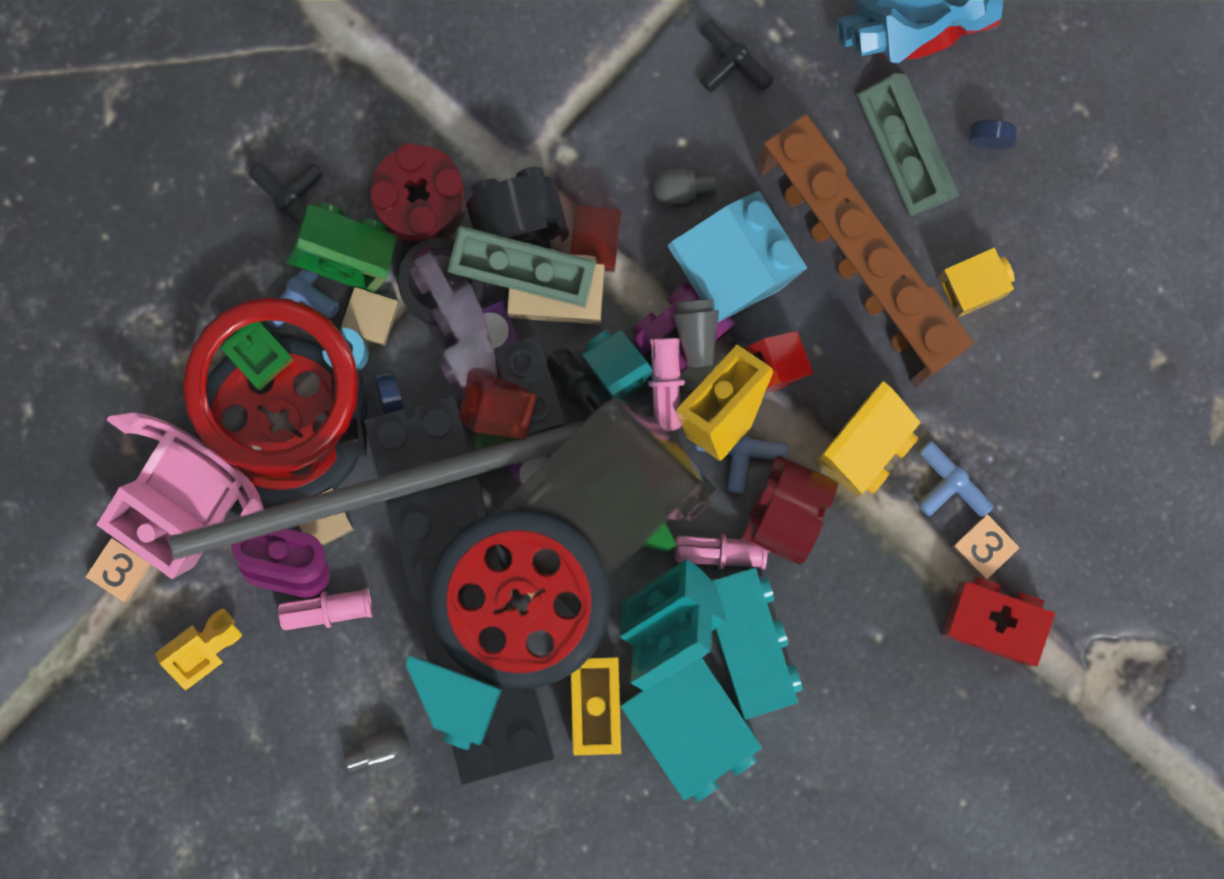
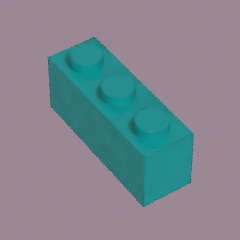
(753, 645)

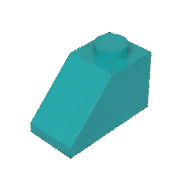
(616, 365)
(454, 701)

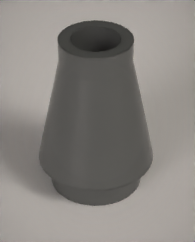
(697, 330)

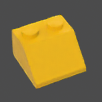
(869, 441)

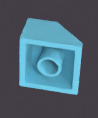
(738, 256)

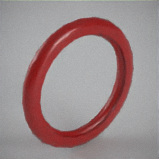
(344, 395)

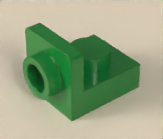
(256, 353)

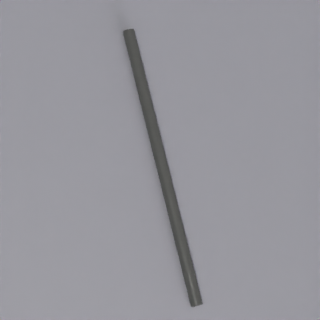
(374, 490)

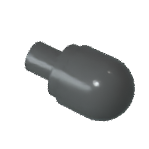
(681, 185)
(379, 752)

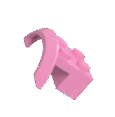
(174, 493)

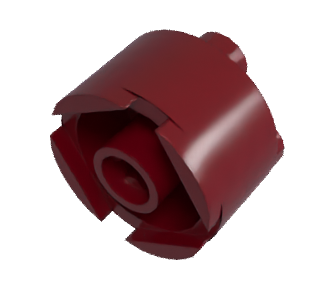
(411, 170)
(790, 510)

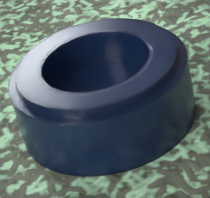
(993, 134)
(388, 392)

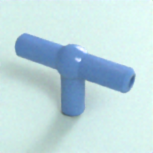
(300, 289)
(740, 458)
(954, 480)

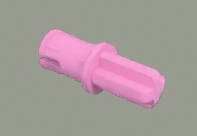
(666, 381)
(719, 552)
(325, 609)

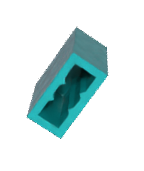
(693, 730)

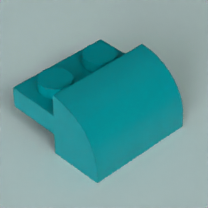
(670, 623)

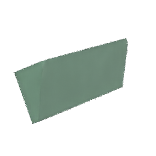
(907, 144)
(522, 267)

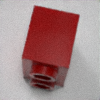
(1019, 641)

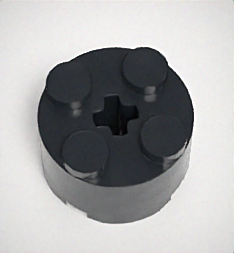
(519, 208)

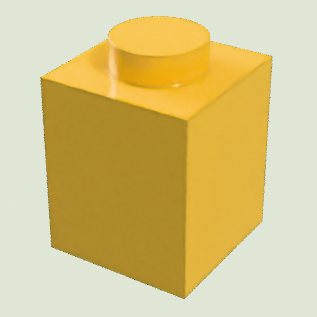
(977, 282)

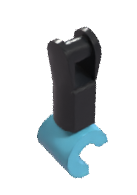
(354, 442)

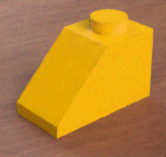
(725, 402)

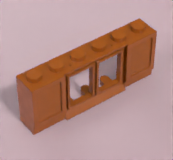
(869, 250)

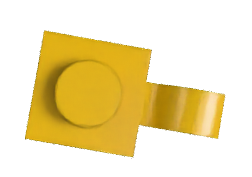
(195, 653)

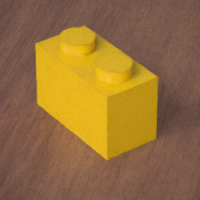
(596, 707)

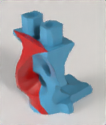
(914, 27)

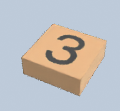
(985, 547)
(119, 570)

